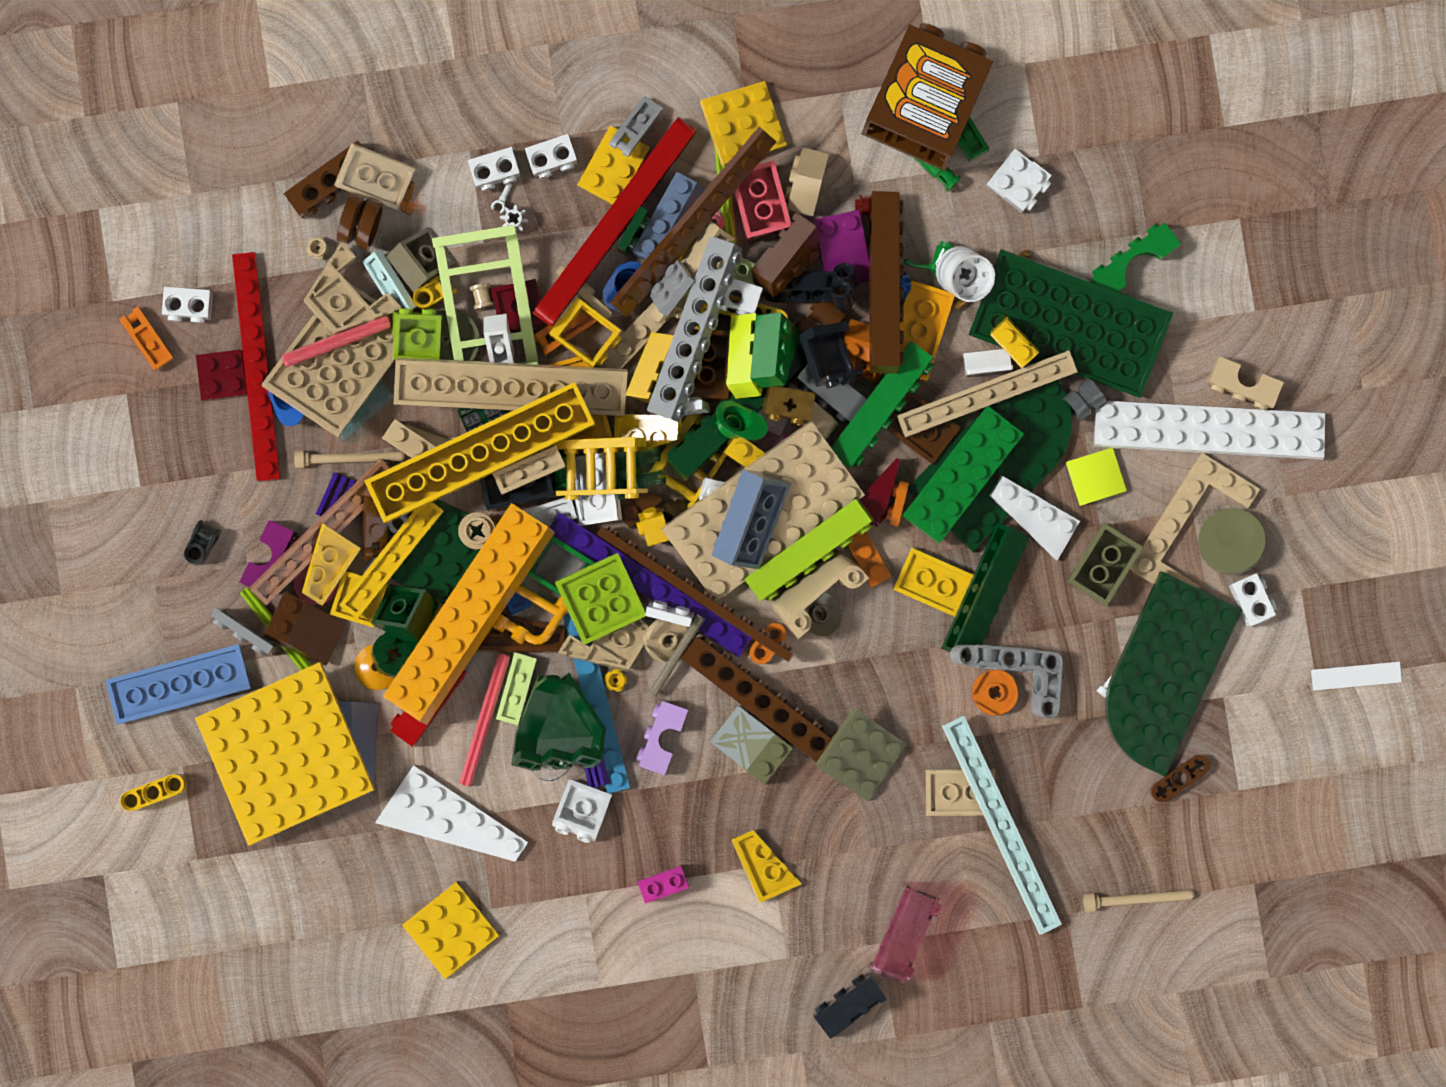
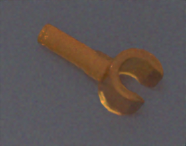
(406, 205)

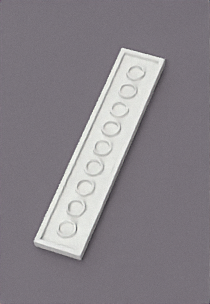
(1210, 430)

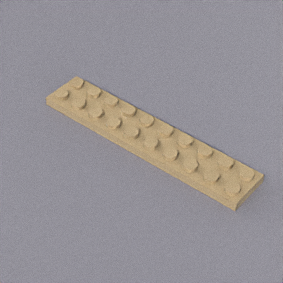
(503, 384)

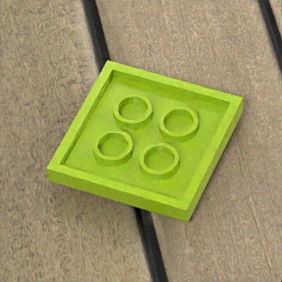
(600, 598)

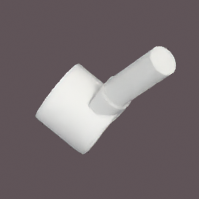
(502, 199)

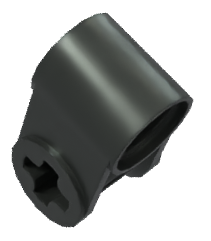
(202, 542)

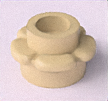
(313, 243)

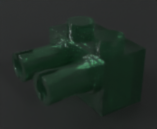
(642, 480)

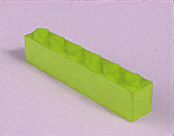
(809, 549)

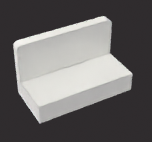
(987, 362)

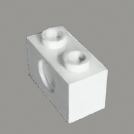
(750, 300)
(498, 339)

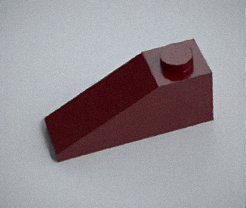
(879, 493)

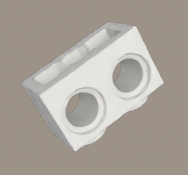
(549, 150)
(492, 162)
(188, 299)
(1247, 602)

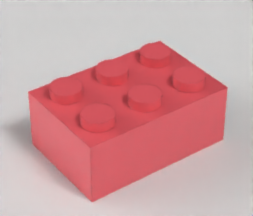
(762, 203)

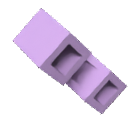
(667, 717)

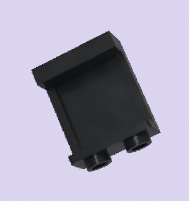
(829, 355)

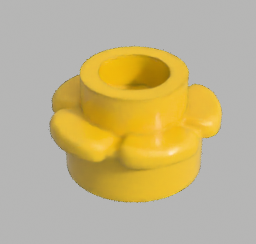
(609, 678)

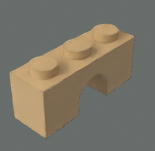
(1225, 378)

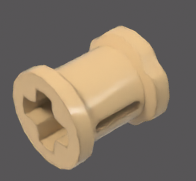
(482, 296)

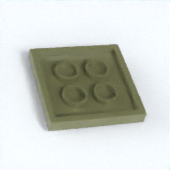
(860, 754)

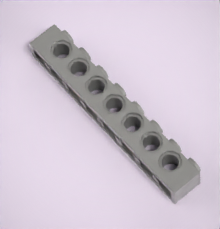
(690, 318)

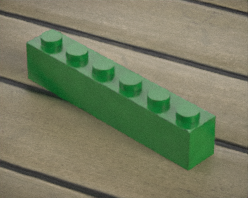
(881, 405)

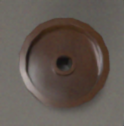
(359, 221)

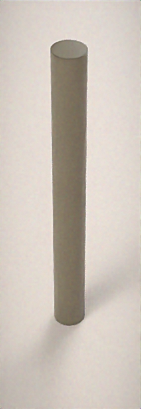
(677, 654)

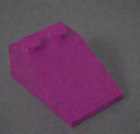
(843, 241)

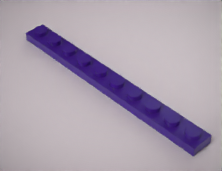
(649, 583)

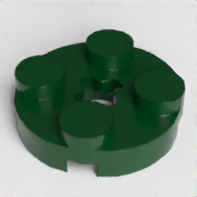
(382, 657)

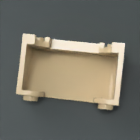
(792, 601)

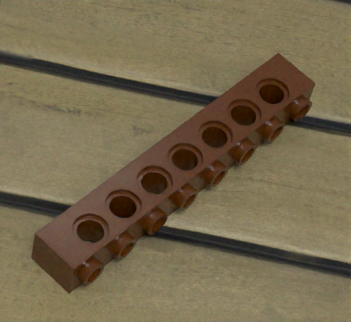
(693, 657)

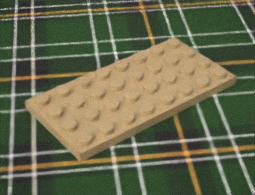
(816, 492)

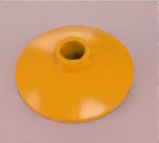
(365, 673)

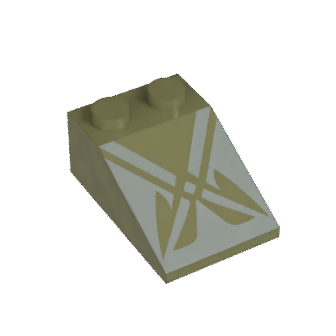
(751, 745)

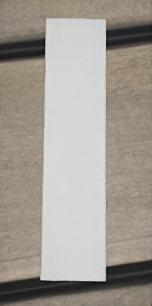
(1356, 676)

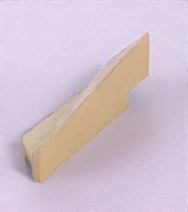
(692, 261)

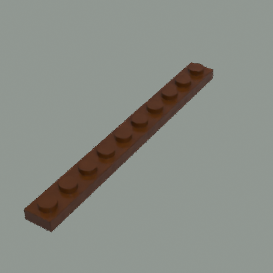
(693, 221)
(704, 598)

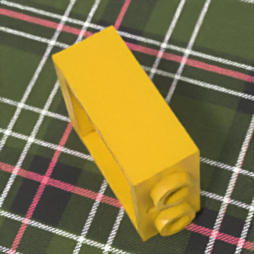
(568, 318)

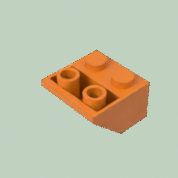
(858, 348)

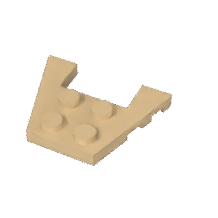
(338, 303)
(612, 650)

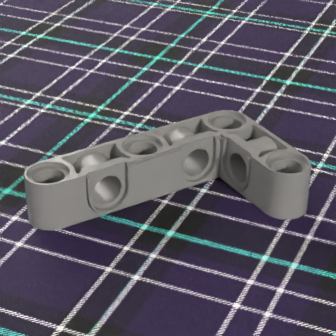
(1045, 682)

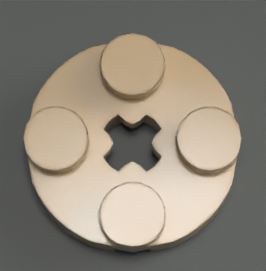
(654, 639)

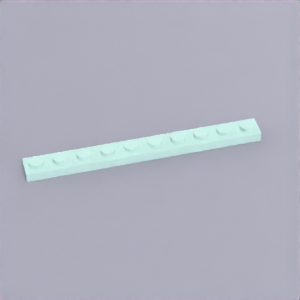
(1001, 825)

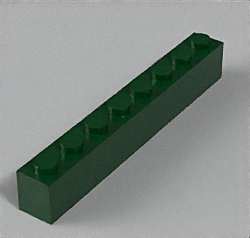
(707, 440)

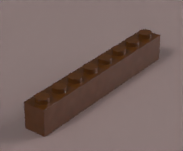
(885, 282)

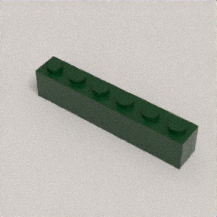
(986, 588)

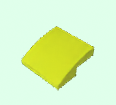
(1096, 476)

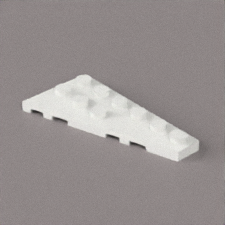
(436, 812)

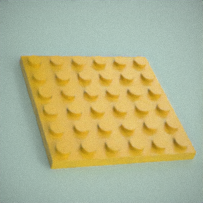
(285, 753)

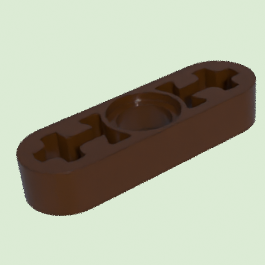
(1190, 763)

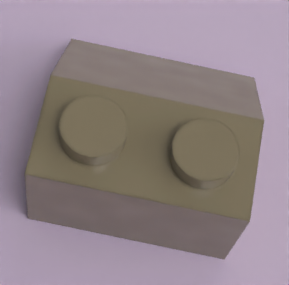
(417, 259)

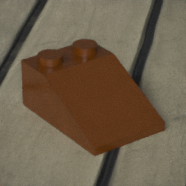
(712, 378)
(304, 629)

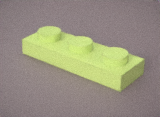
(516, 689)

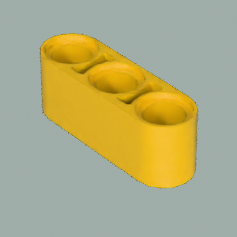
(143, 797)

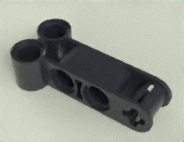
(821, 286)

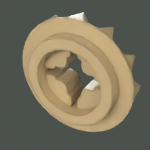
(465, 531)

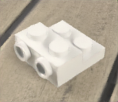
(1019, 181)
(581, 811)

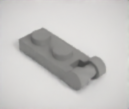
(636, 125)

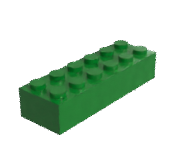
(962, 475)

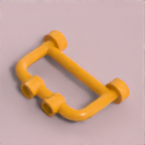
(521, 634)

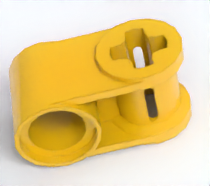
(435, 292)

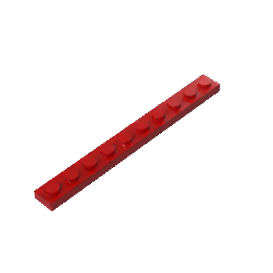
(255, 366)

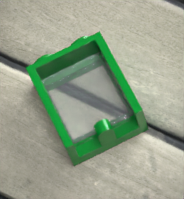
(556, 563)

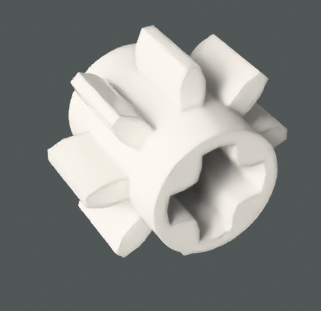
(515, 213)

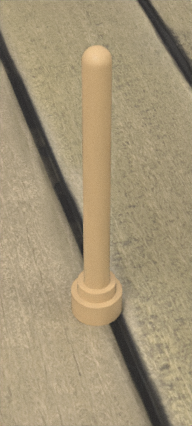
(303, 458)
(1094, 902)

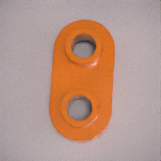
(899, 493)
(769, 654)

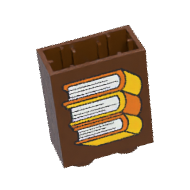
(927, 95)

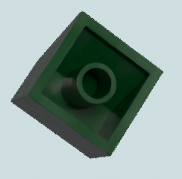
(405, 612)

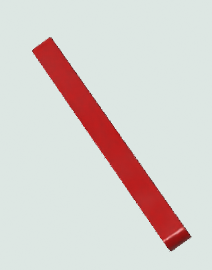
(614, 222)

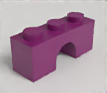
(279, 541)

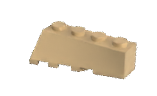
(411, 439)

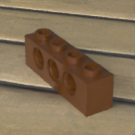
(298, 193)

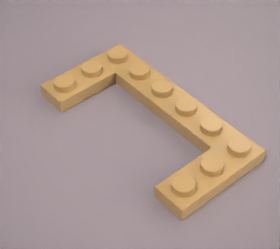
(1203, 473)

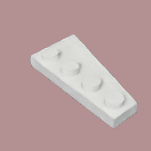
(1042, 520)

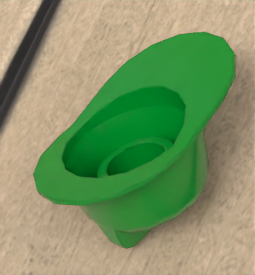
(739, 421)

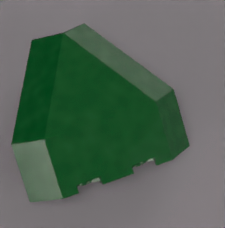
(558, 727)

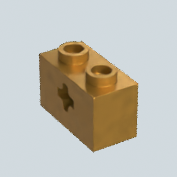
(800, 400)

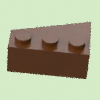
(788, 258)

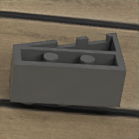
(841, 399)

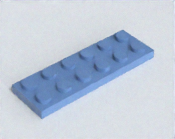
(178, 684)

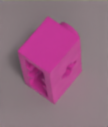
(663, 884)

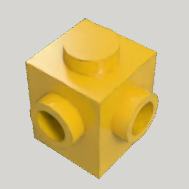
(650, 526)

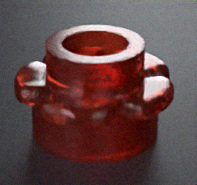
(862, 205)

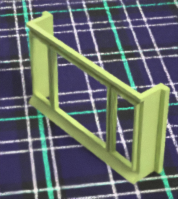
(514, 261)

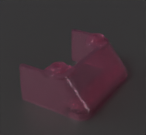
(905, 934)

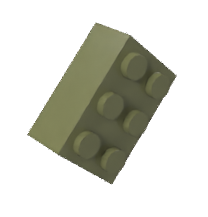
(1104, 564)

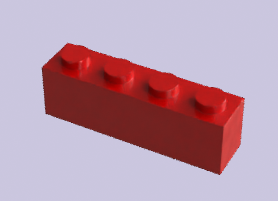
(411, 729)

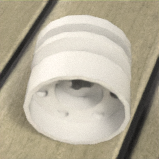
(965, 274)

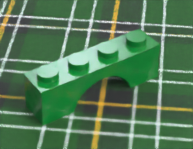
(1157, 243)

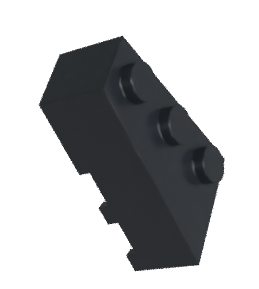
(848, 1005)

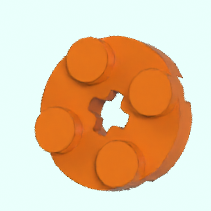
(1000, 704)

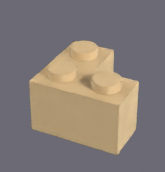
(807, 180)

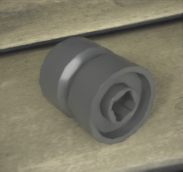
(1086, 398)

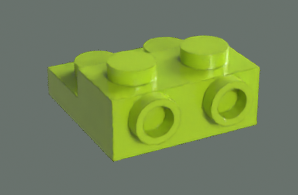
(416, 334)

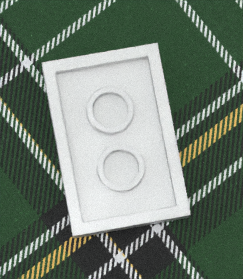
(595, 508)

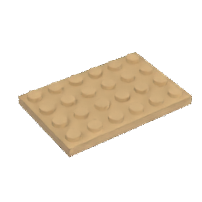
(336, 382)

